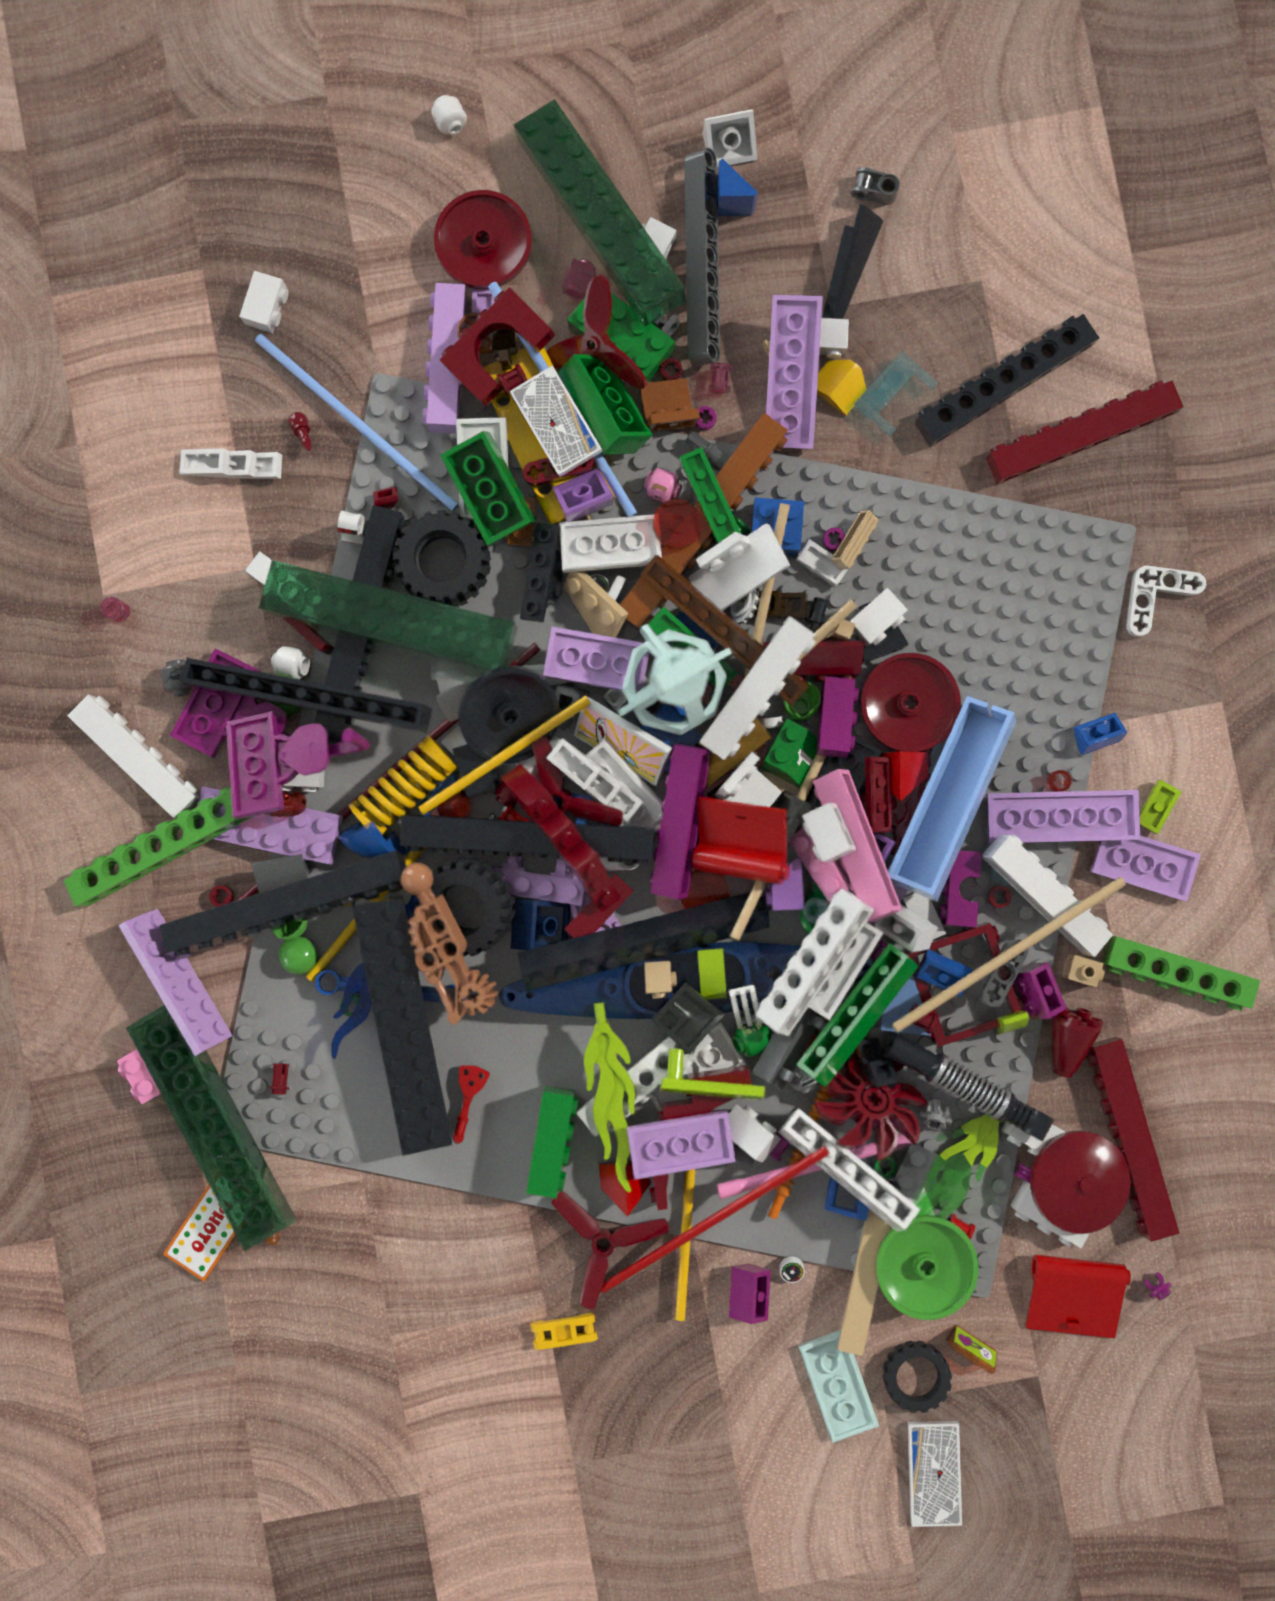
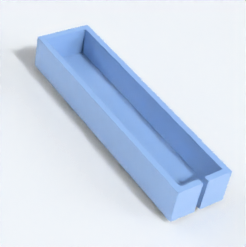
(952, 798)

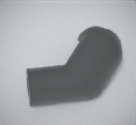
(741, 1155)

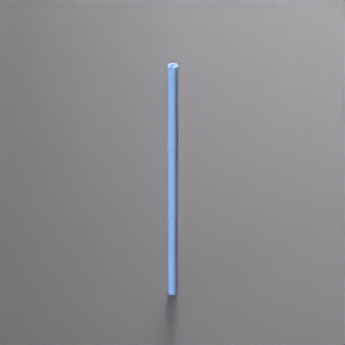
(357, 422)
(599, 459)

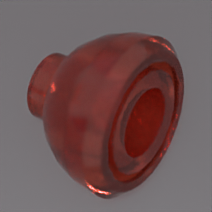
(455, 806)

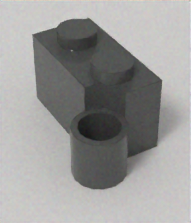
(914, 1171)

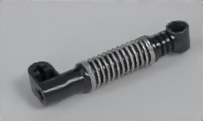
(986, 1096)

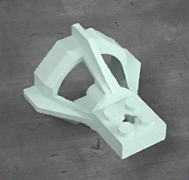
(675, 679)

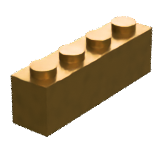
(719, 767)

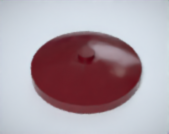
(482, 239)
(910, 702)
(1080, 1182)

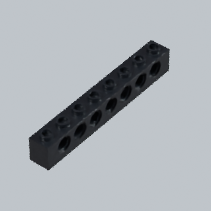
(1081, 337)

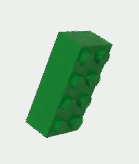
(644, 345)
(604, 405)
(488, 488)
(550, 1142)

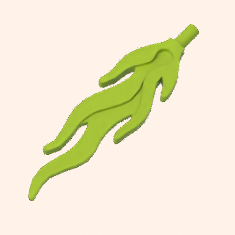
(610, 1092)

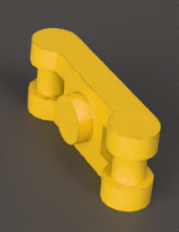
(564, 1331)

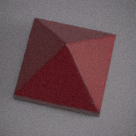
(386, 497)

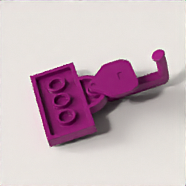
(207, 711)
(265, 761)

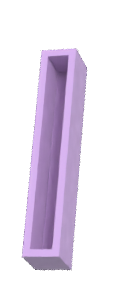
(443, 388)

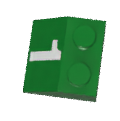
(791, 753)

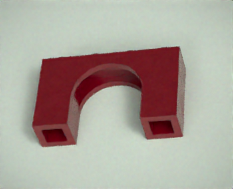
(505, 313)

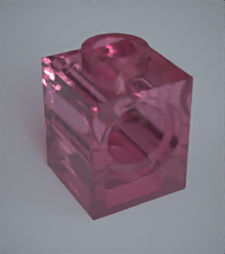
(578, 278)

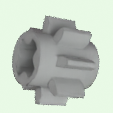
(936, 1115)

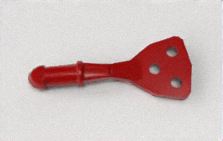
(468, 1092)

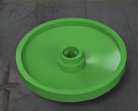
(927, 1268)

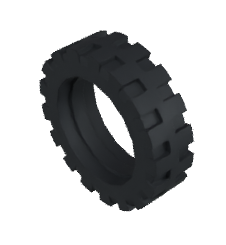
(935, 1395)

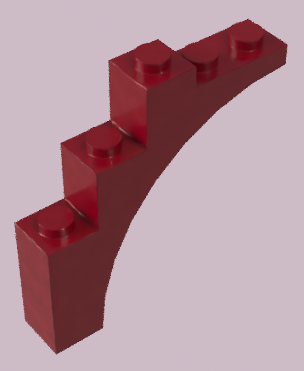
(562, 835)
(695, 1106)

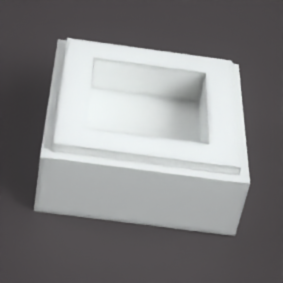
(617, 587)

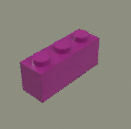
(837, 717)

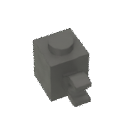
(567, 695)

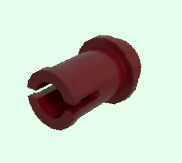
(279, 1079)

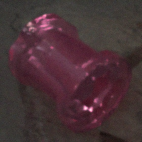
(720, 378)
(110, 604)

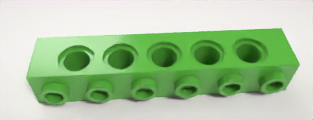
(1242, 987)

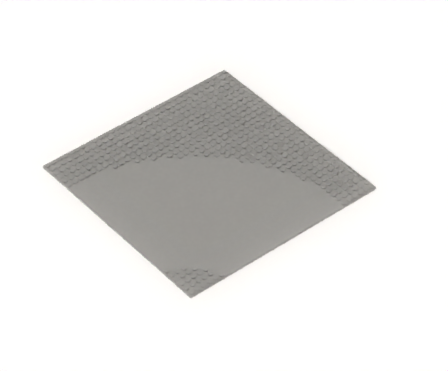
(993, 589)

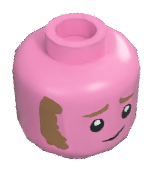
(662, 485)

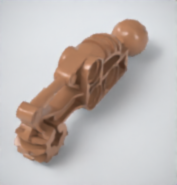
(430, 939)

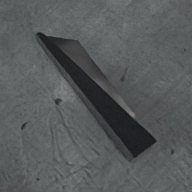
(850, 261)

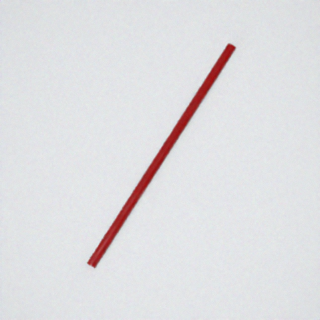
(715, 1218)

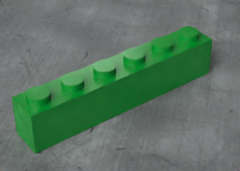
(857, 1015)

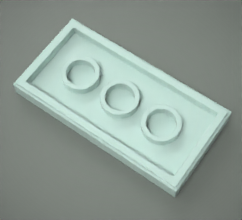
(838, 1387)

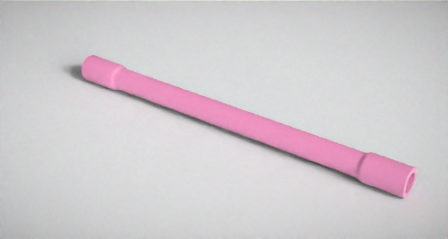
(739, 1186)

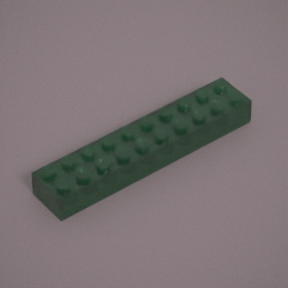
(600, 213)
(387, 617)
(213, 1130)

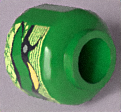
(751, 1039)

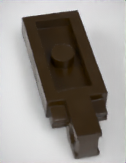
(503, 346)

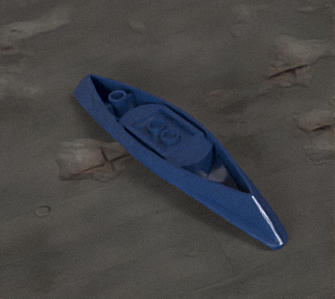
(625, 987)

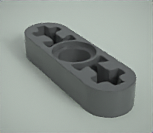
(1001, 992)

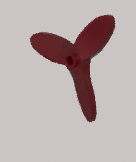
(596, 341)

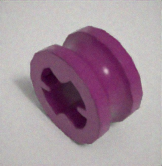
(712, 415)
(826, 539)
(1024, 1172)

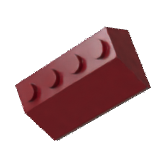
(831, 660)

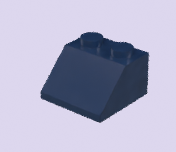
(538, 923)

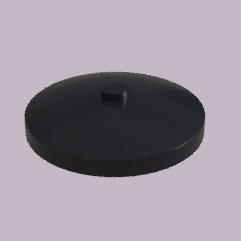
(504, 708)

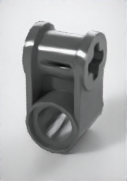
(873, 186)

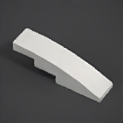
(230, 464)
(594, 779)

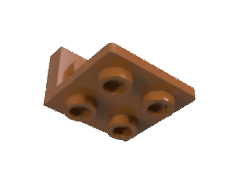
(668, 405)

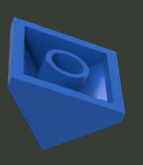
(734, 193)

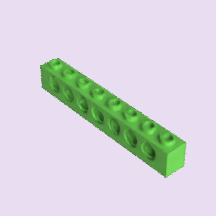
(81, 884)

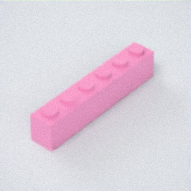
(864, 866)

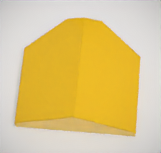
(841, 384)

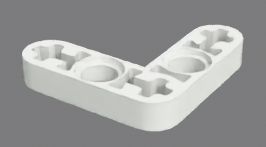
(1149, 590)

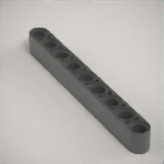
(702, 257)

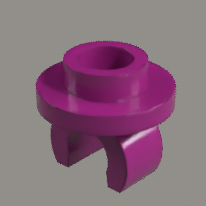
(1159, 1291)

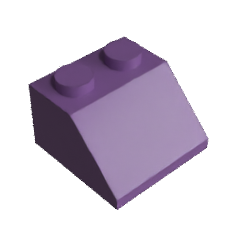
(788, 894)

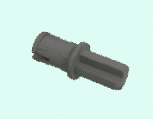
(712, 453)

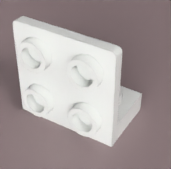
(748, 785)

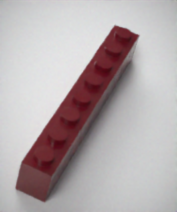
(1084, 432)
(1133, 1138)

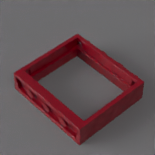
(991, 935)

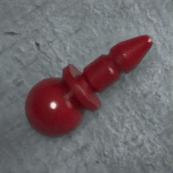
(299, 424)

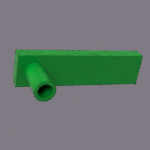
(709, 494)
(667, 621)

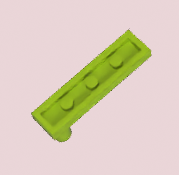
(675, 1083)

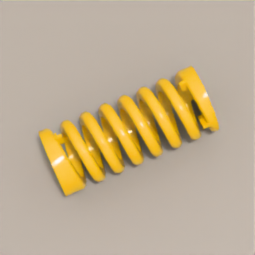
(435, 756)

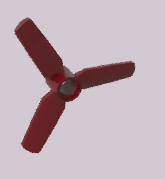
(553, 782)
(590, 1230)

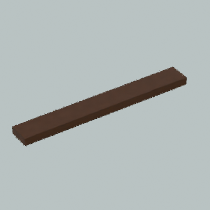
(714, 621)

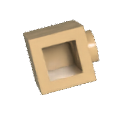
(1083, 970)
(659, 979)

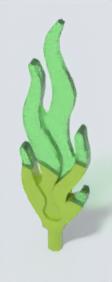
(958, 1164)

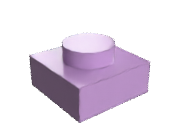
(481, 300)

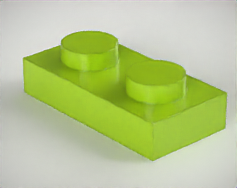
(1158, 806)

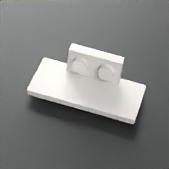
(739, 566)

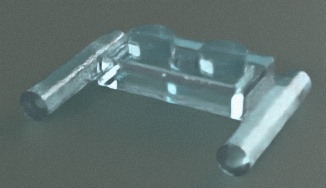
(886, 388)

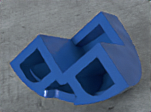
(368, 840)

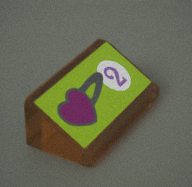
(972, 1348)

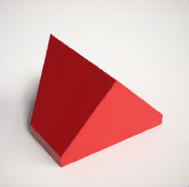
(907, 771)
(614, 1190)

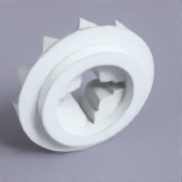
(745, 607)

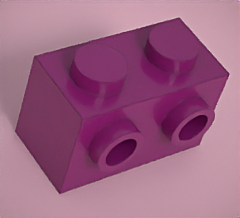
(1039, 991)
(749, 1293)

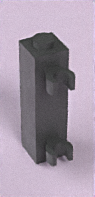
(785, 1051)

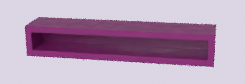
(679, 821)

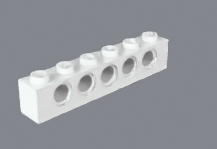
(826, 959)
(648, 1063)
(850, 1171)

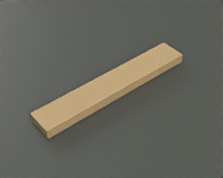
(862, 1288)

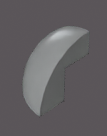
(452, 683)

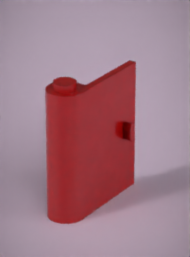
(741, 841)
(1076, 1296)

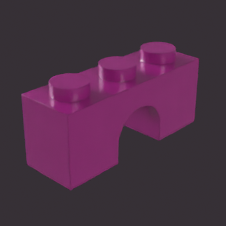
(956, 909)

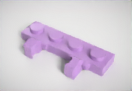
(555, 887)

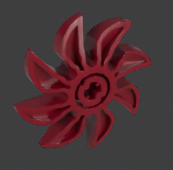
(871, 1109)

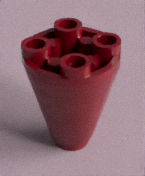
(1072, 1039)

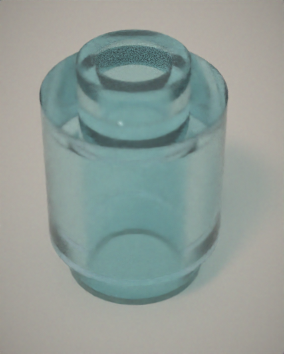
(815, 908)

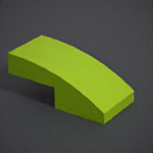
(712, 973)
(1012, 1022)

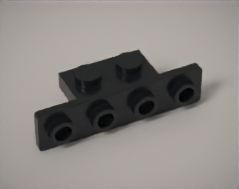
(543, 574)

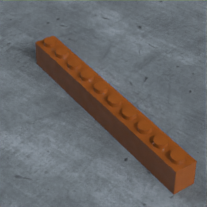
(734, 478)

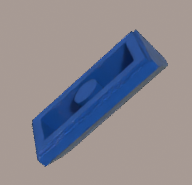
(1099, 733)
(941, 970)

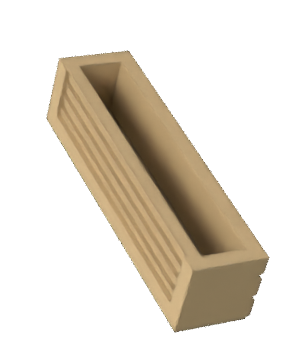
(855, 540)
(841, 632)

